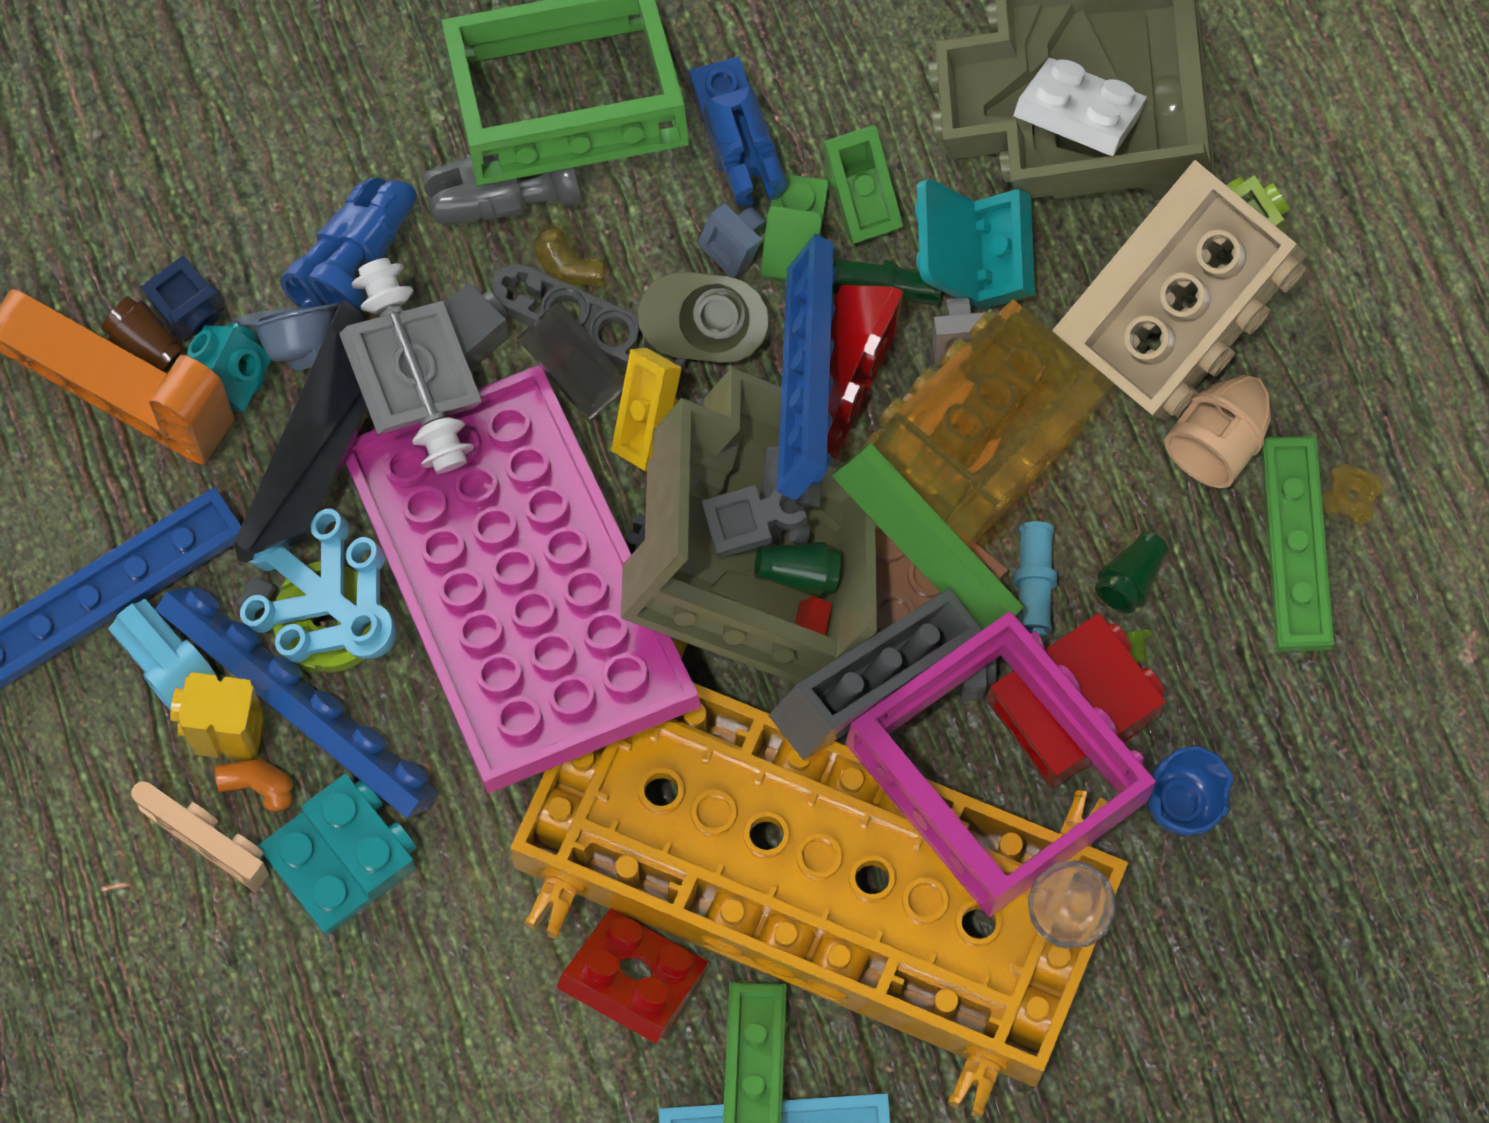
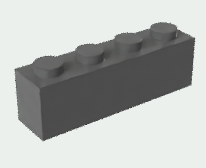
(848, 687)

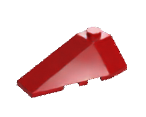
(862, 334)

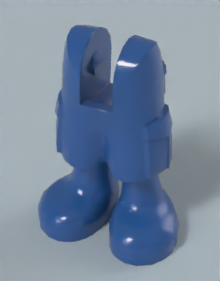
(352, 237)

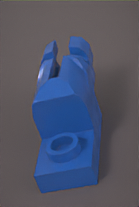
(737, 129)

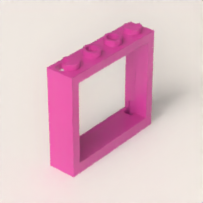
(928, 812)

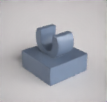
(732, 238)

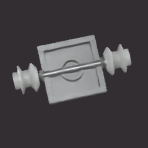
(410, 366)

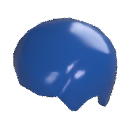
(1190, 791)

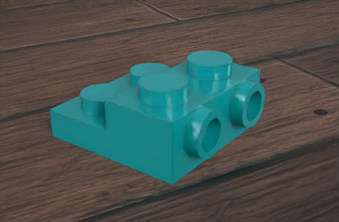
(339, 853)

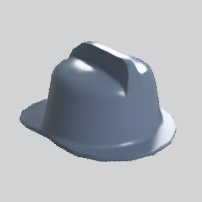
(291, 333)

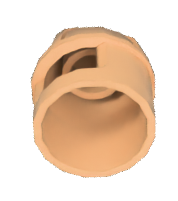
(1221, 430)

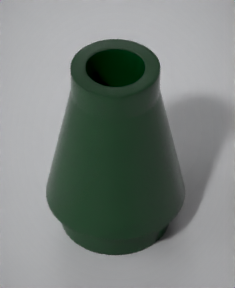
(803, 567)
(1130, 575)

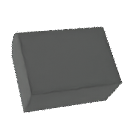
(257, 587)

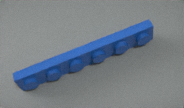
(806, 369)
(113, 583)
(311, 711)

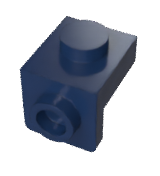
(183, 298)

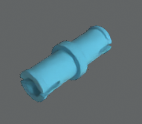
(1035, 576)

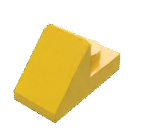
(645, 401)

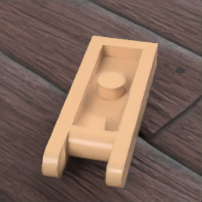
(197, 830)

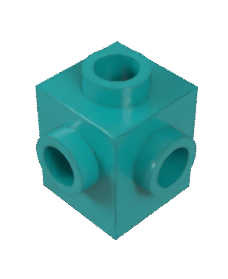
(233, 357)

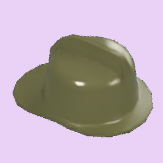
(703, 317)

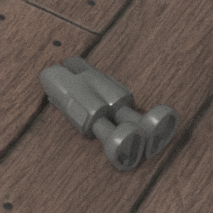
(461, 201)

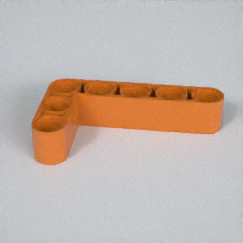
(177, 409)

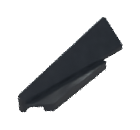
(310, 448)

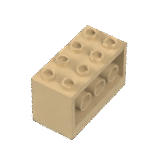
(1151, 272)

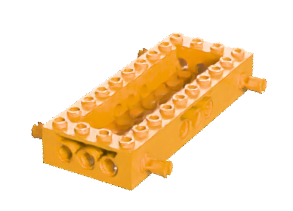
(798, 904)

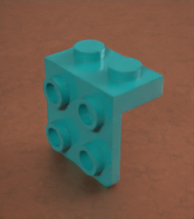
(975, 245)

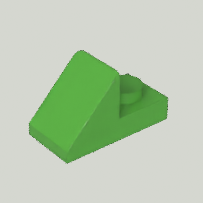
(862, 184)
(792, 223)

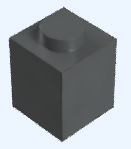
(477, 323)

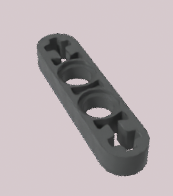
(593, 316)

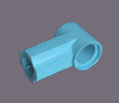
(157, 649)

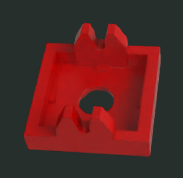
(641, 1005)

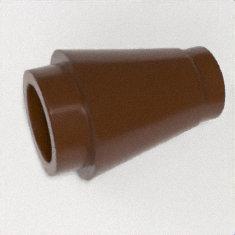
(141, 334)

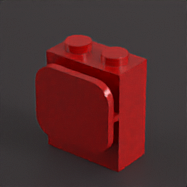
(1107, 680)

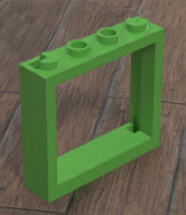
(573, 136)

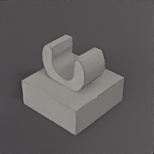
(953, 326)

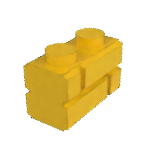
(219, 716)

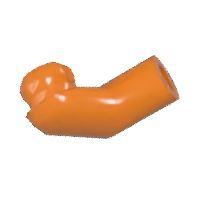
(259, 776)

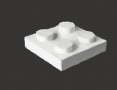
(1080, 105)

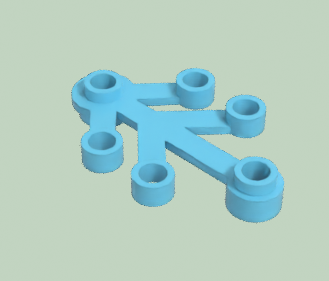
(326, 596)

